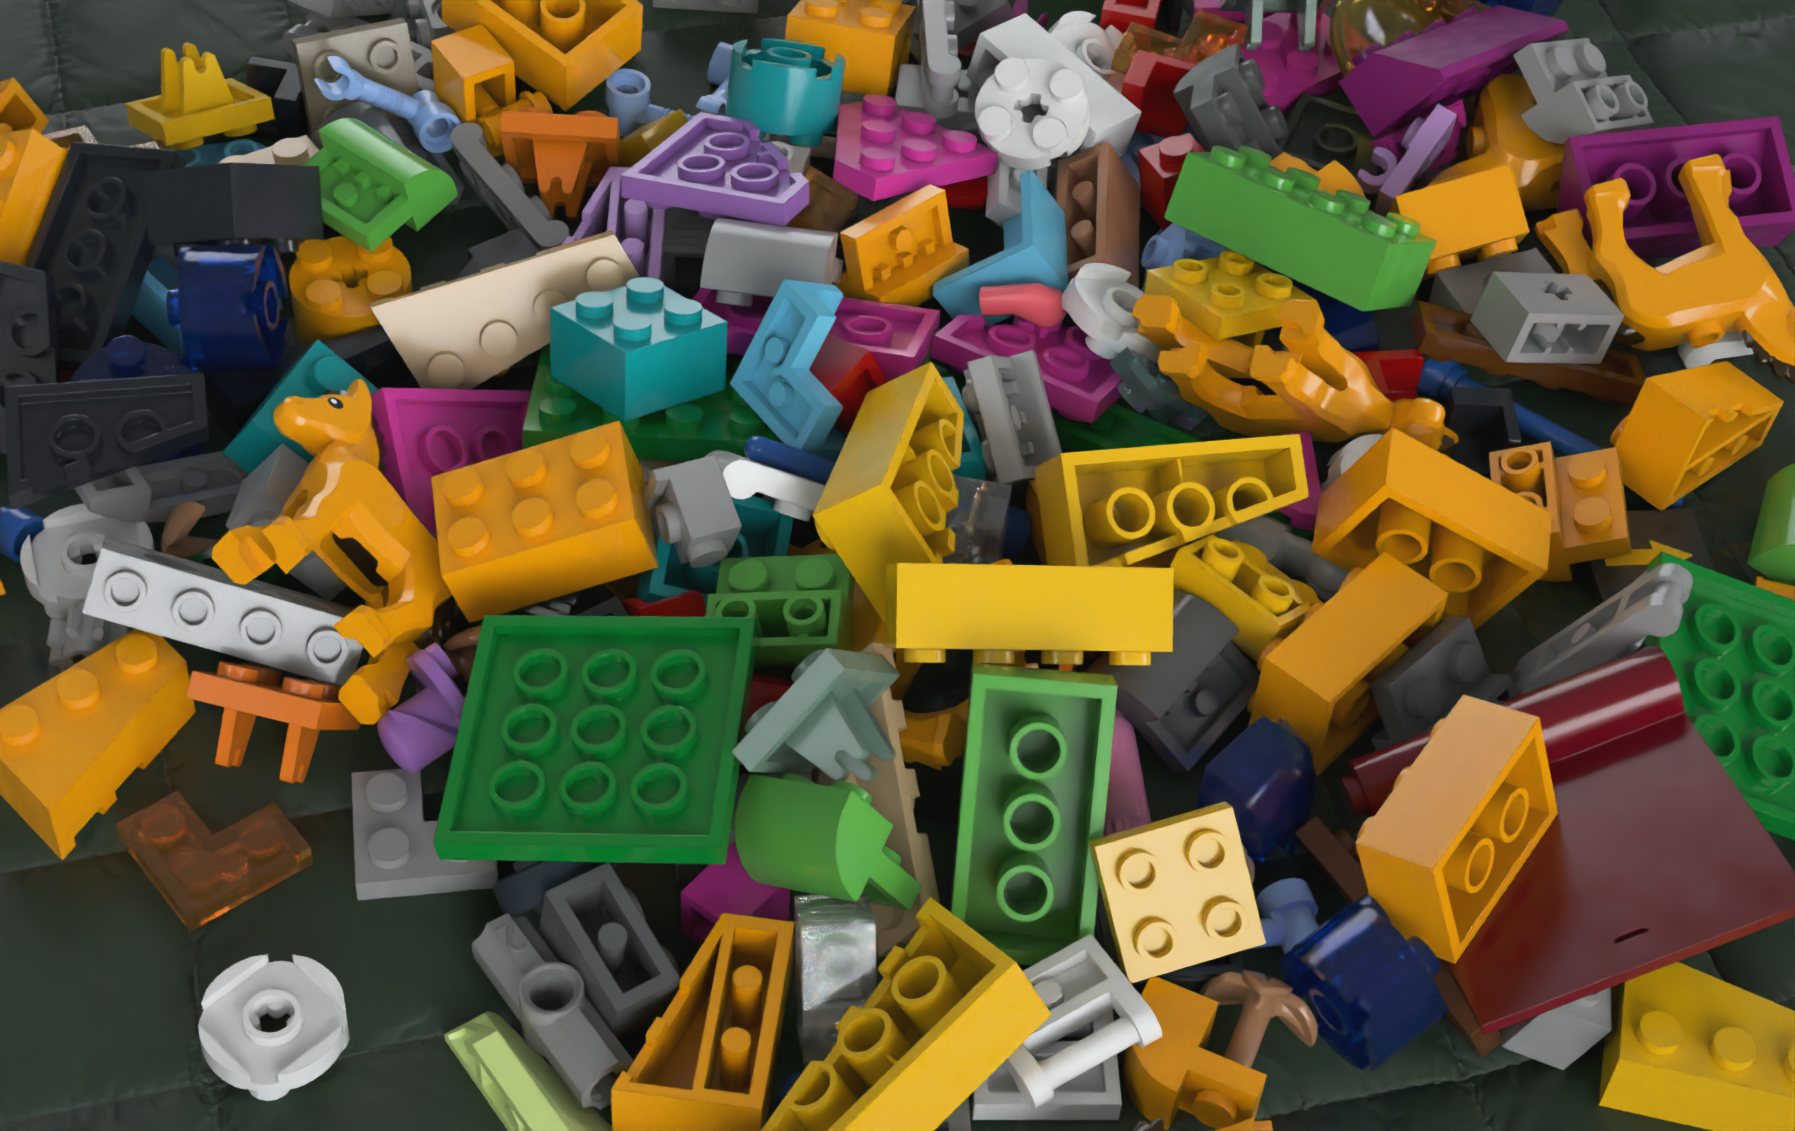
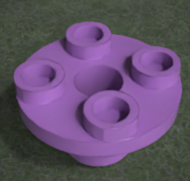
(428, 721)

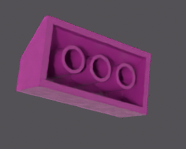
(1441, 63)
(1658, 212)

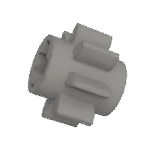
(79, 637)

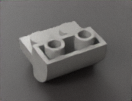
(1577, 94)
(755, 257)
(1012, 416)

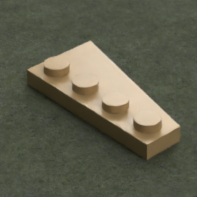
(489, 320)
(894, 799)

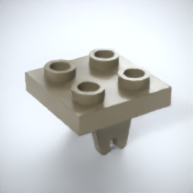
(374, 50)

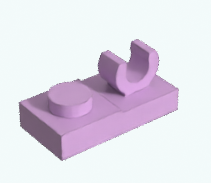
(1423, 144)

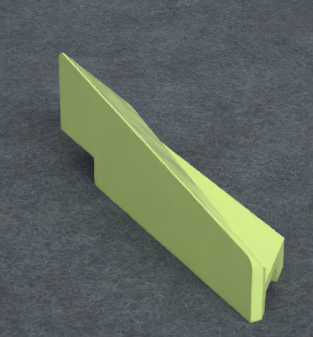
(517, 1080)

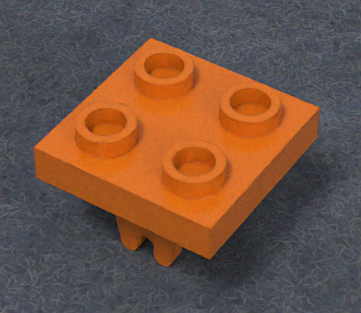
(561, 153)
(257, 691)

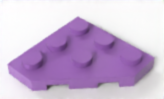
(719, 171)

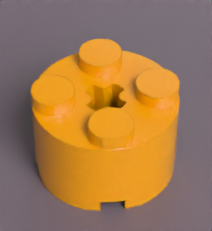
(338, 281)

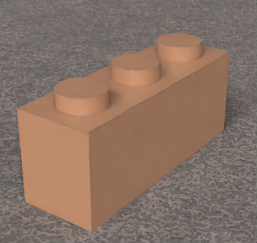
(1099, 210)

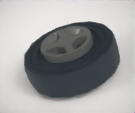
(531, 880)

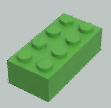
(1300, 228)
(1031, 805)

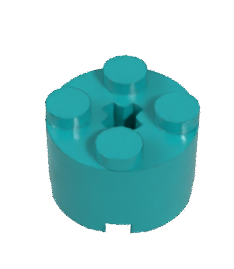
(786, 89)

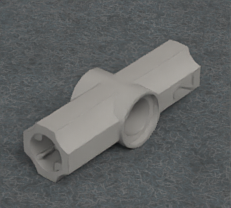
(552, 1009)

